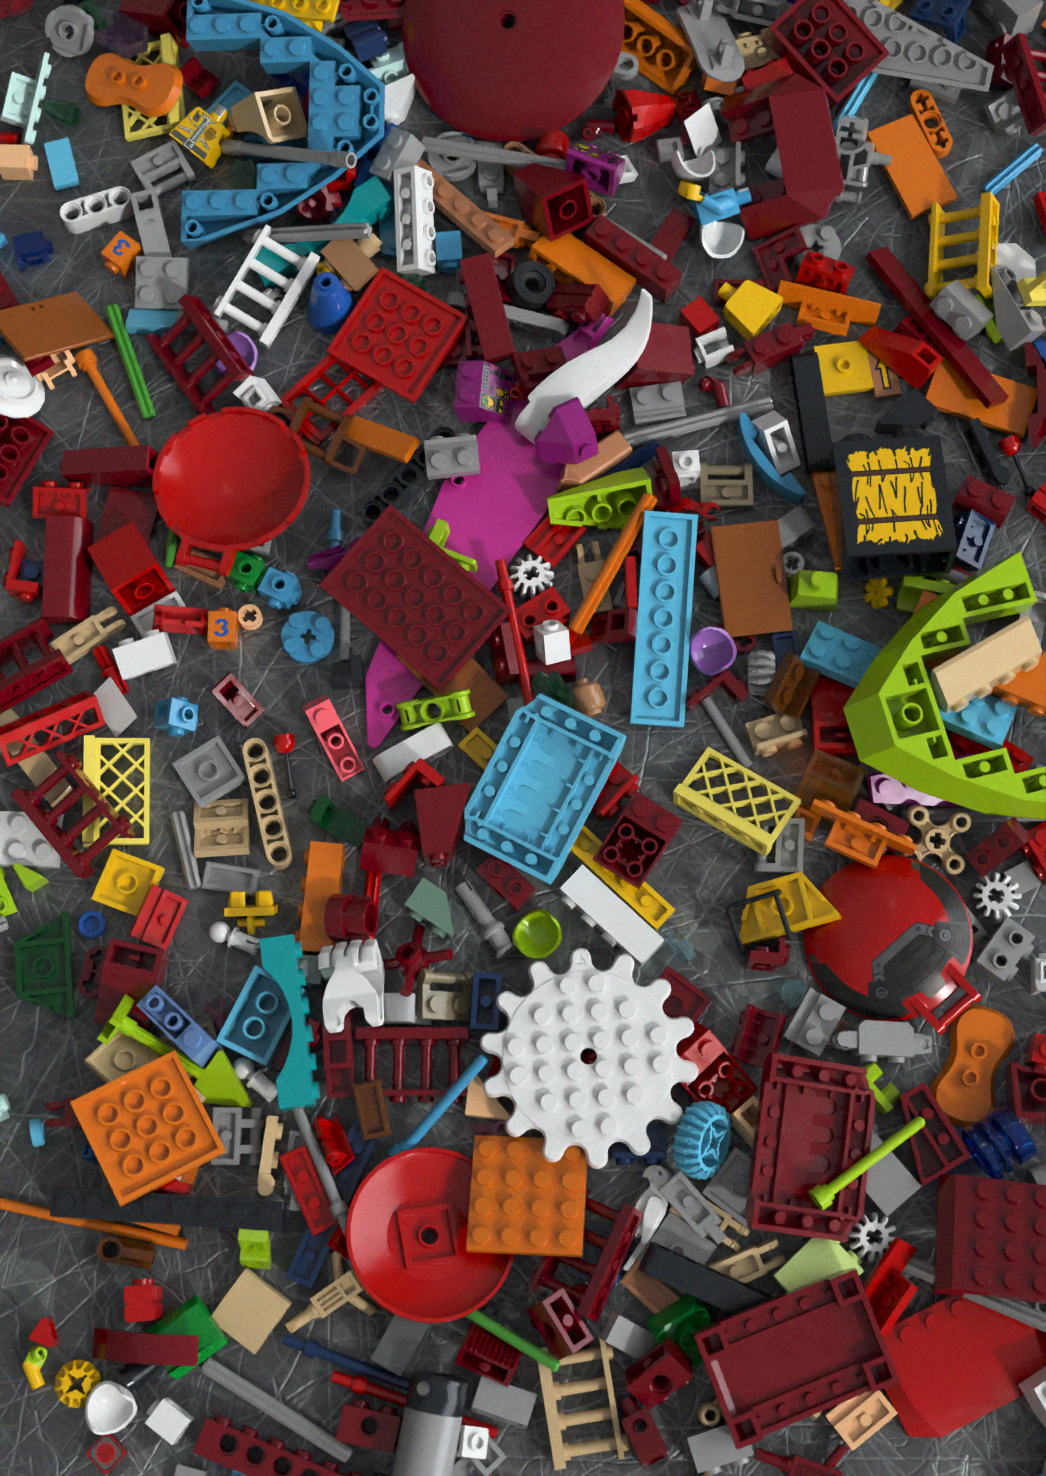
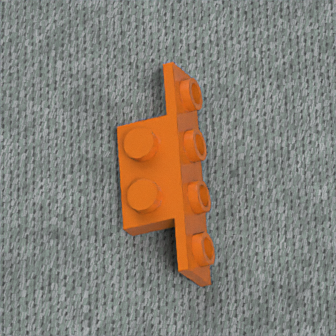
(827, 309)
(859, 838)

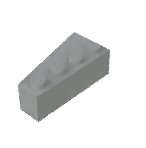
(1011, 15)

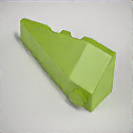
(601, 502)

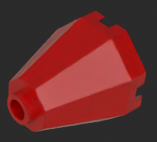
(641, 113)

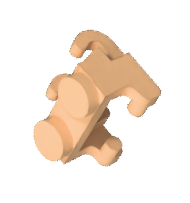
(63, 362)

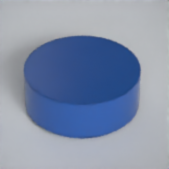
(92, 924)

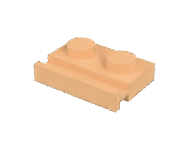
(860, 1417)

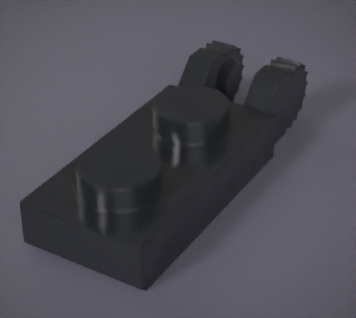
(985, 455)

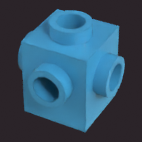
(280, 589)
(176, 716)

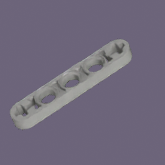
(520, 318)

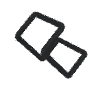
(789, 935)

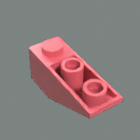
(333, 737)

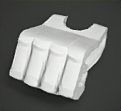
(354, 980)

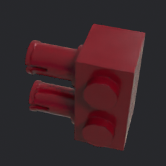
(390, 850)

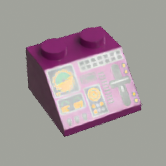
(599, 167)
(483, 392)

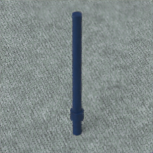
(312, 1348)

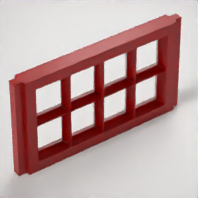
(308, 428)

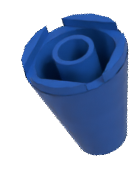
(329, 304)

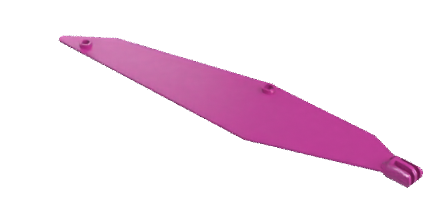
(487, 522)

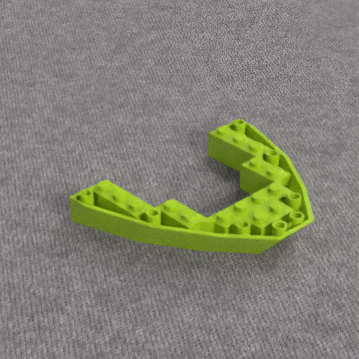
(897, 715)

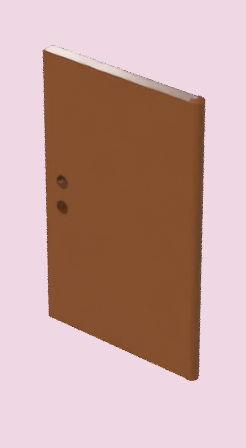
(51, 326)
(747, 580)

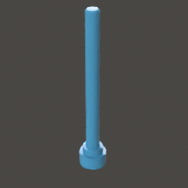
(440, 1107)

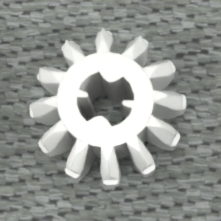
(525, 570)
(995, 904)
(871, 1226)

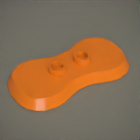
(146, 88)
(978, 1046)

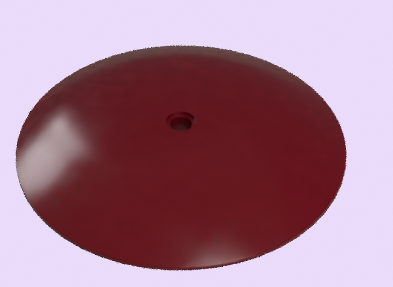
(516, 78)

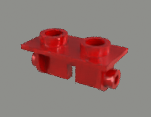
(180, 619)
(334, 1142)

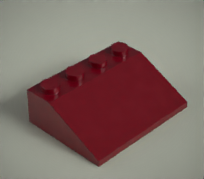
(826, 45)
(20, 447)

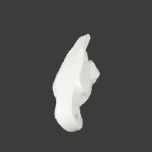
(652, 1205)

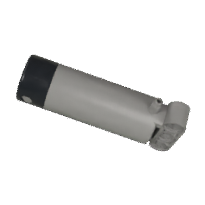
(430, 1424)

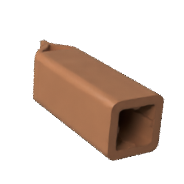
(611, 452)

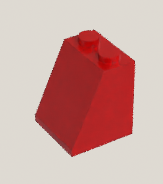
(130, 569)

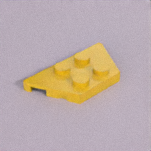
(801, 903)

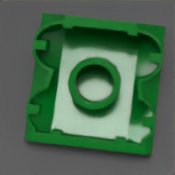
(192, 1319)
(679, 1323)

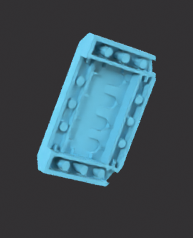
(541, 786)

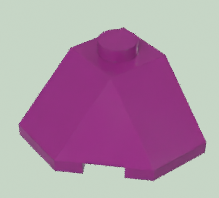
(567, 435)

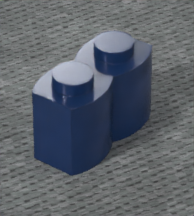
(365, 39)

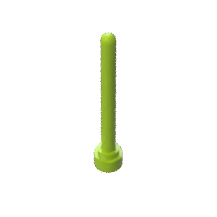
(824, 1194)

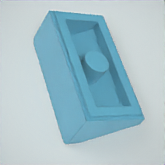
(150, 321)

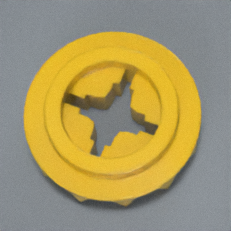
(63, 1382)

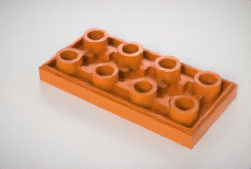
(913, 168)
(954, 397)

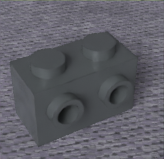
(398, 1343)

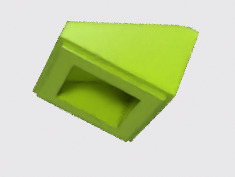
(29, 878)

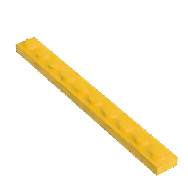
(643, 901)

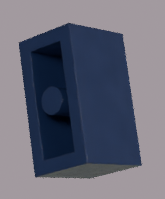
(484, 1010)

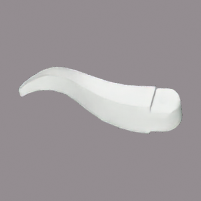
(589, 373)

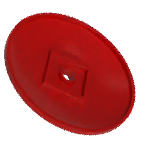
(386, 1247)

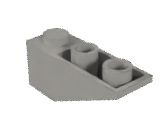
(151, 223)
(1013, 319)

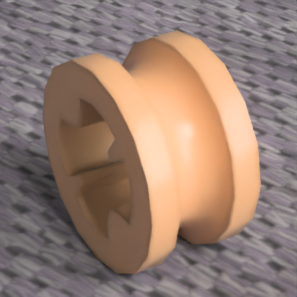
(251, 609)

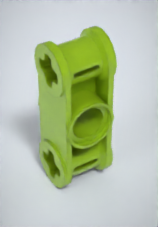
(452, 706)

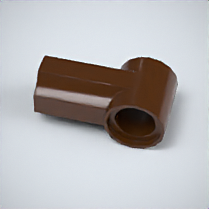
(129, 1252)

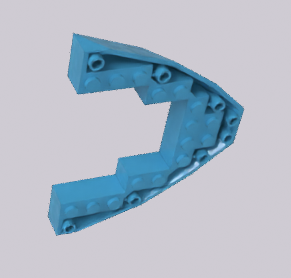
(343, 112)

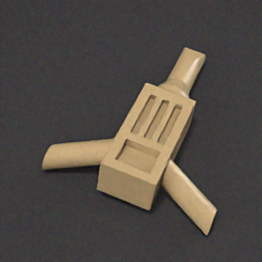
(342, 1290)

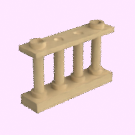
(559, 1421)

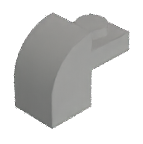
(401, 1010)

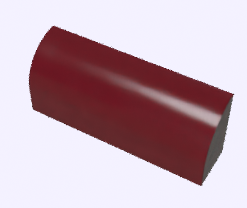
(67, 570)

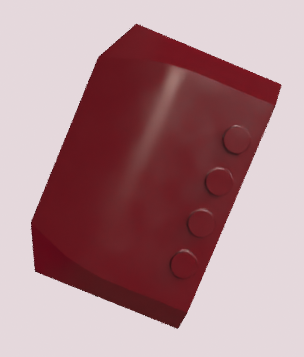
(807, 1133)

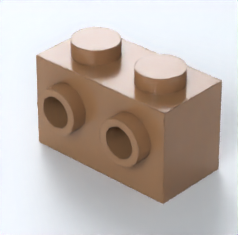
(351, 262)

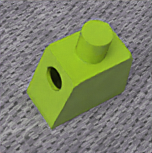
(814, 590)

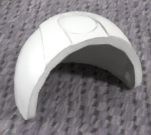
(694, 169)
(721, 238)
(109, 1408)

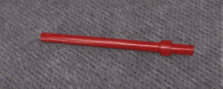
(505, 588)
(361, 1385)

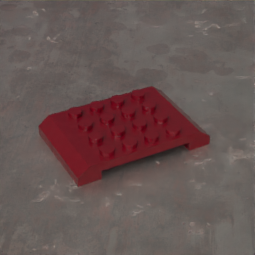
(990, 1238)
(795, 1356)

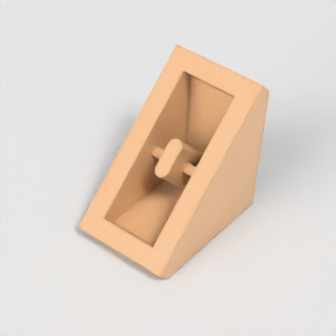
(480, 1105)

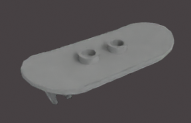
(711, 41)

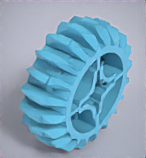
(702, 1139)

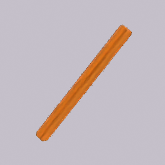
(612, 564)

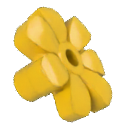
(877, 592)

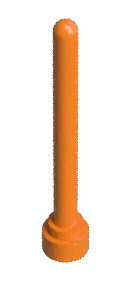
(87, 361)

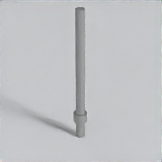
(338, 1207)

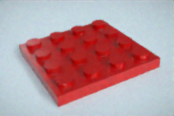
(397, 335)

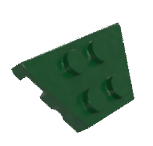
(46, 967)

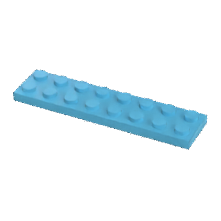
(663, 619)
(849, 657)

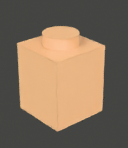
(17, 162)

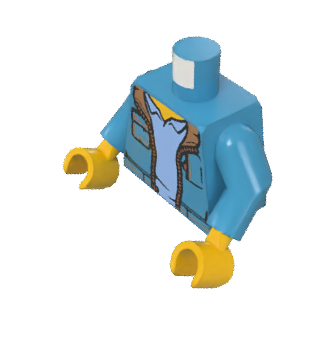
(714, 204)

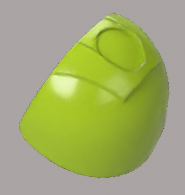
(537, 934)

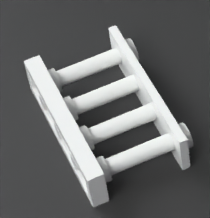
(292, 287)

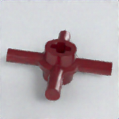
(413, 957)

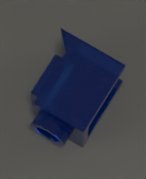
(32, 249)

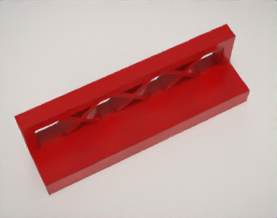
(49, 717)

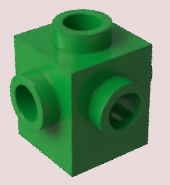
(247, 572)

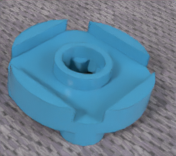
(300, 624)

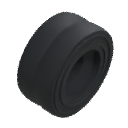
(540, 276)

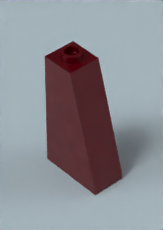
(111, 466)

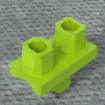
(887, 1095)

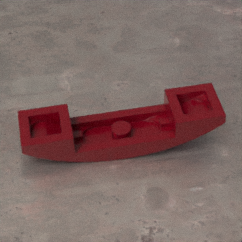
(1036, 421)
(145, 1347)

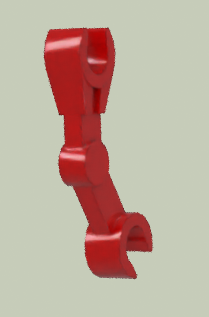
(700, 507)

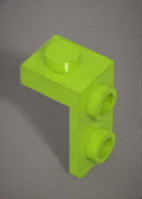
(439, 535)

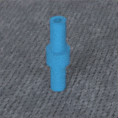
(335, 534)

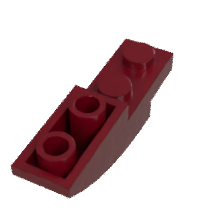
(339, 1058)

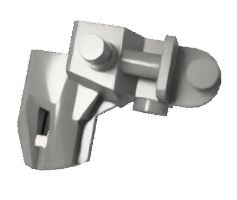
(856, 155)

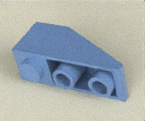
(179, 1026)

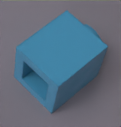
(448, 251)

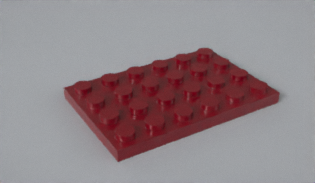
(415, 597)

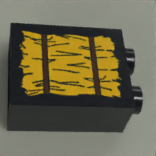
(891, 506)

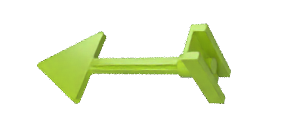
(216, 1081)

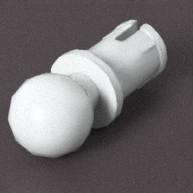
(221, 932)
(257, 1080)

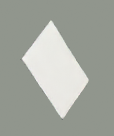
(703, 130)
(114, 707)

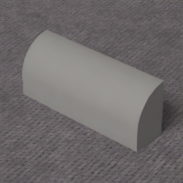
(889, 1181)

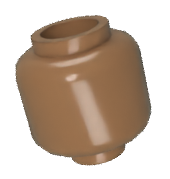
(588, 697)

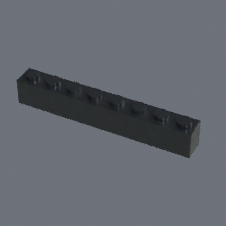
(170, 1210)

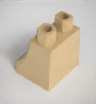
(271, 114)

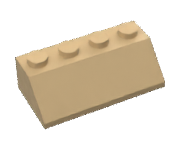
(986, 665)

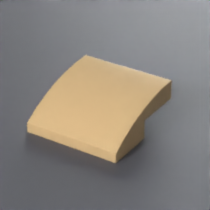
(222, 828)
(251, 1310)

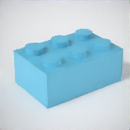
(258, 1019)

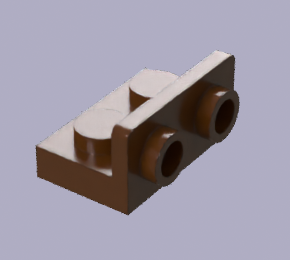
(791, 687)

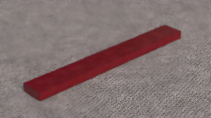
(938, 330)

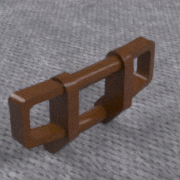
(344, 425)

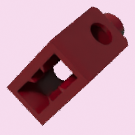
(649, 1444)

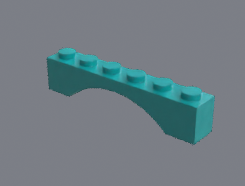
(368, 204)
(295, 1081)

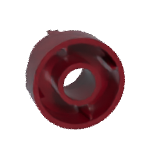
(350, 917)

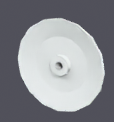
(19, 391)

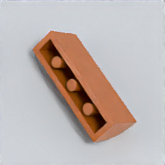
(577, 263)

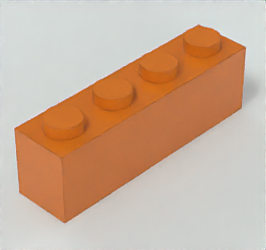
(322, 880)

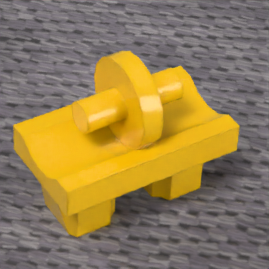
(264, 907)

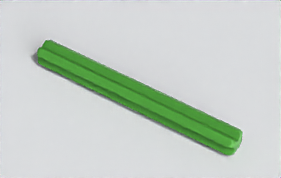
(130, 361)

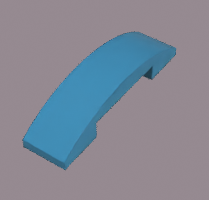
(784, 486)

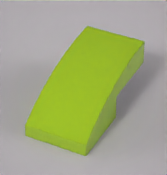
(255, 1249)

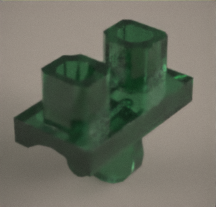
(554, 688)

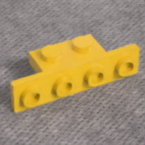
(308, 11)

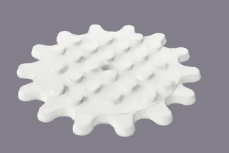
(599, 1100)

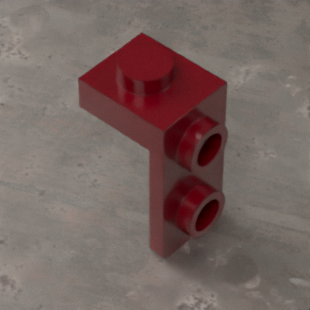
(686, 105)
(734, 687)

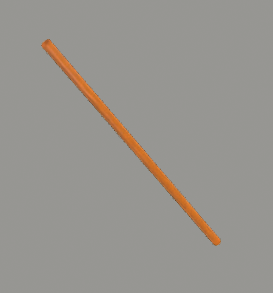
(98, 1225)

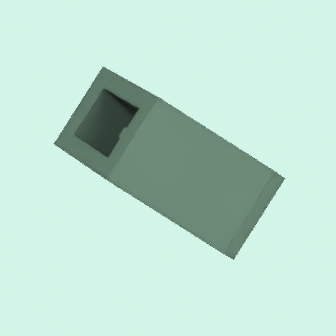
(432, 906)

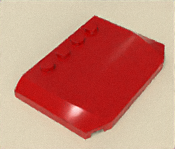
(958, 1364)

